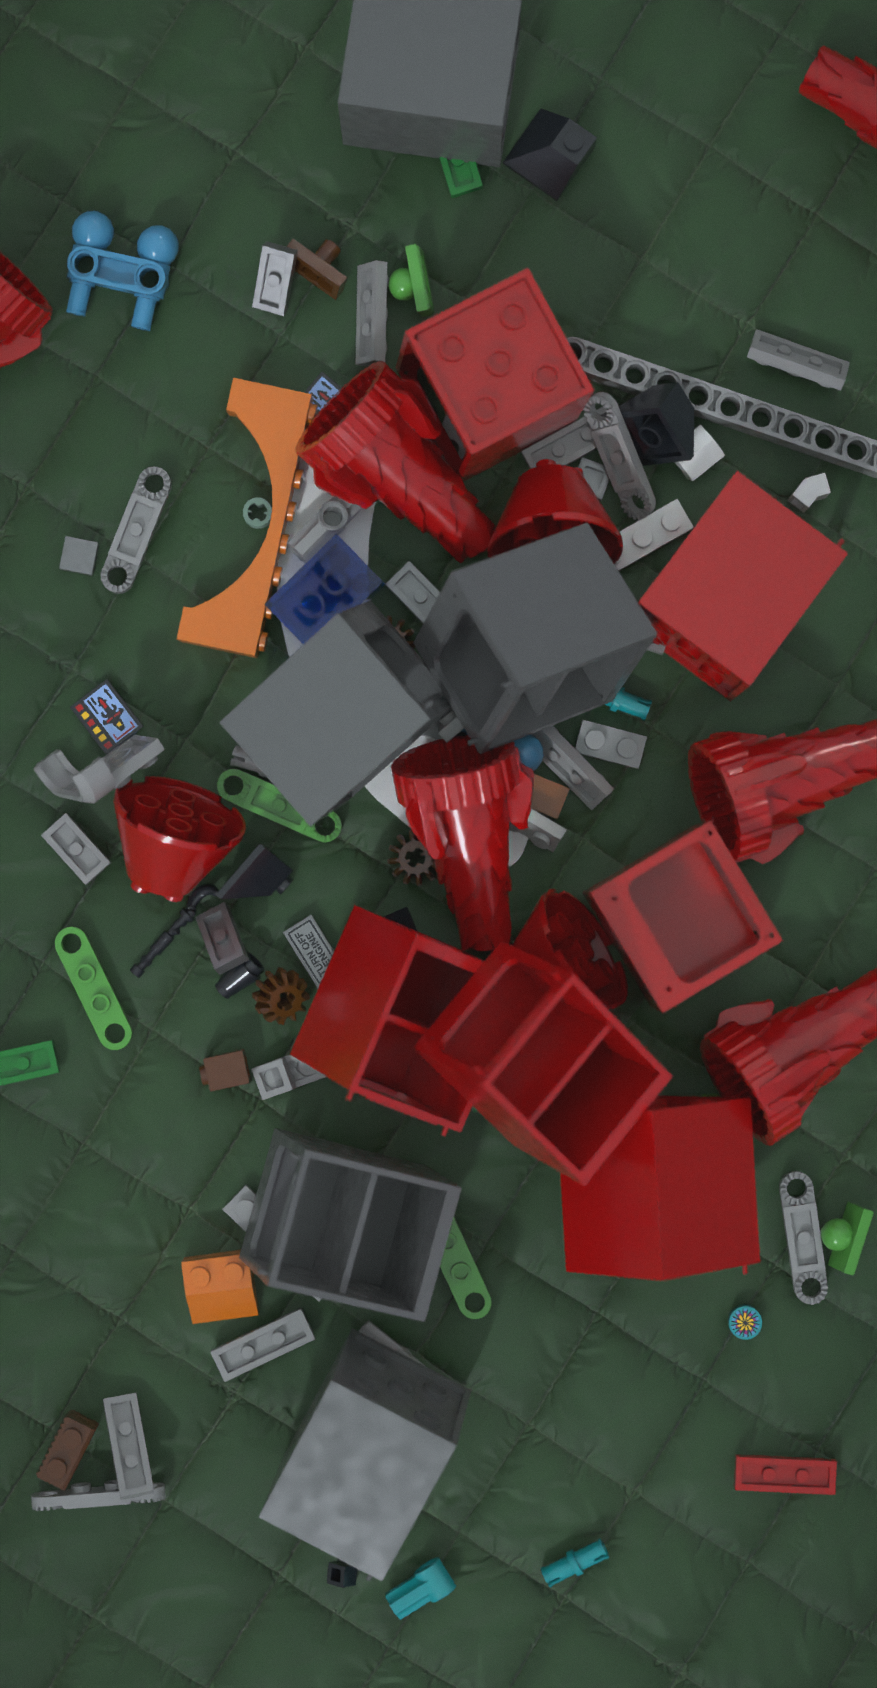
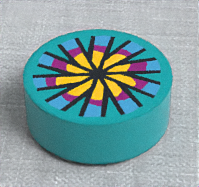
(744, 1322)

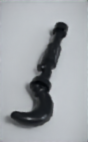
(167, 937)

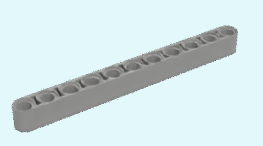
(745, 406)

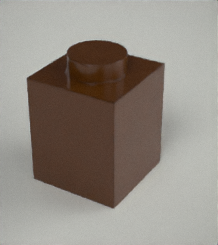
(225, 1070)

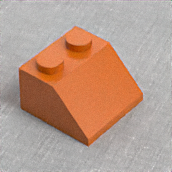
(219, 1287)

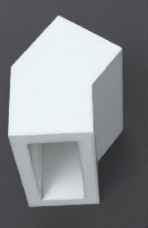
(705, 455)
(810, 490)

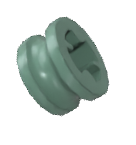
(256, 523)

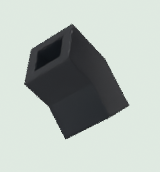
(346, 1578)

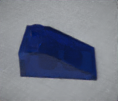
(322, 588)

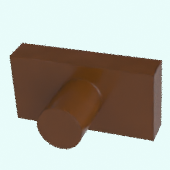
(317, 267)

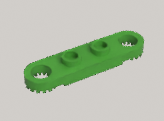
(268, 802)
(93, 988)
(463, 1273)

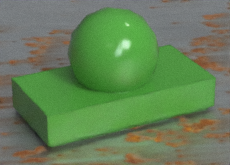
(413, 282)
(847, 1237)

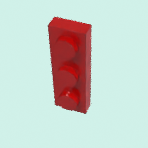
(785, 1474)

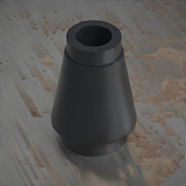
(240, 977)

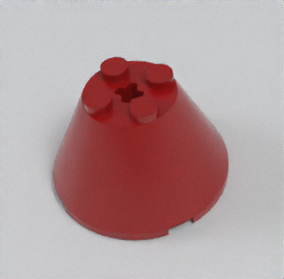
(549, 502)
(173, 834)
(573, 939)

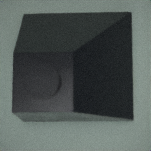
(551, 152)
(661, 424)
(258, 876)

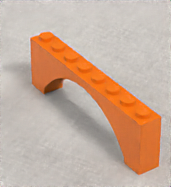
(238, 615)

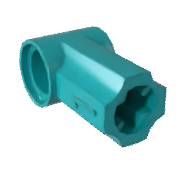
(428, 1584)

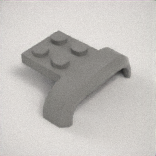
(102, 774)

